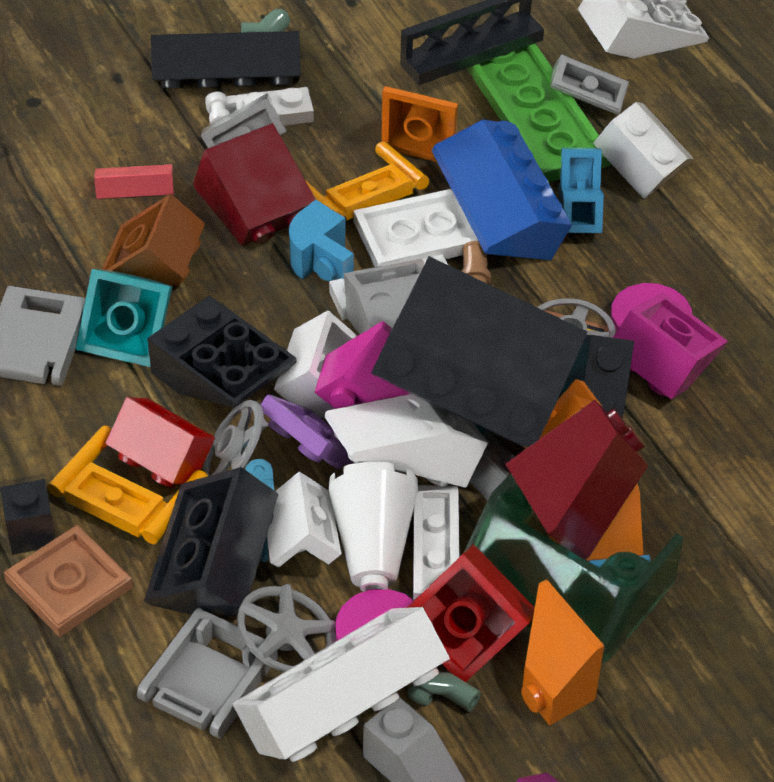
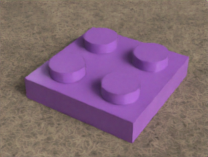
(308, 428)

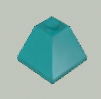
(122, 315)

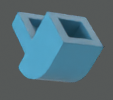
(580, 189)
(319, 243)

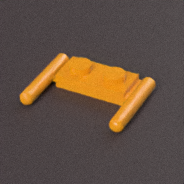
(376, 187)
(111, 495)

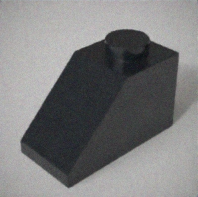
(27, 513)

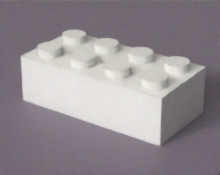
(341, 683)

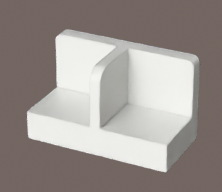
(303, 522)

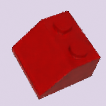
(473, 612)

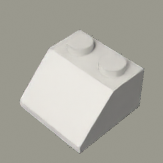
(642, 149)
(310, 346)

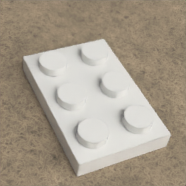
(414, 228)

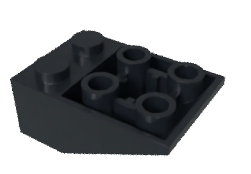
(215, 355)

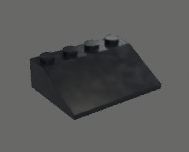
(479, 353)

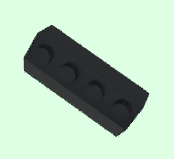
(225, 57)

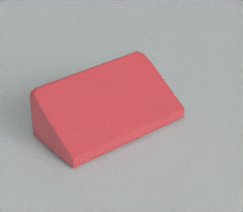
(133, 181)

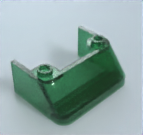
(606, 598)

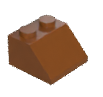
(157, 243)

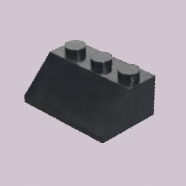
(212, 544)

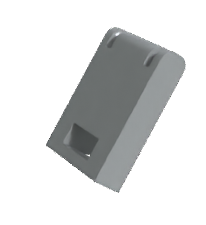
(37, 338)
(200, 682)

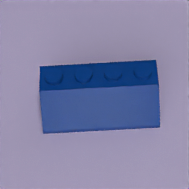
(503, 191)

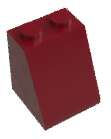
(253, 184)
(581, 475)

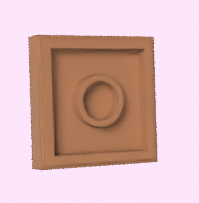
(68, 580)

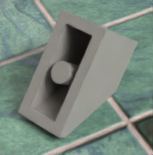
(407, 747)

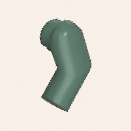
(275, 21)
(448, 687)

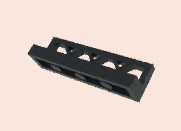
(468, 43)

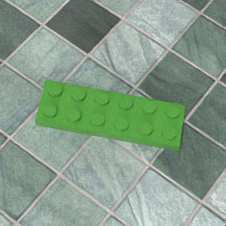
(546, 118)

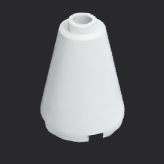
(373, 520)

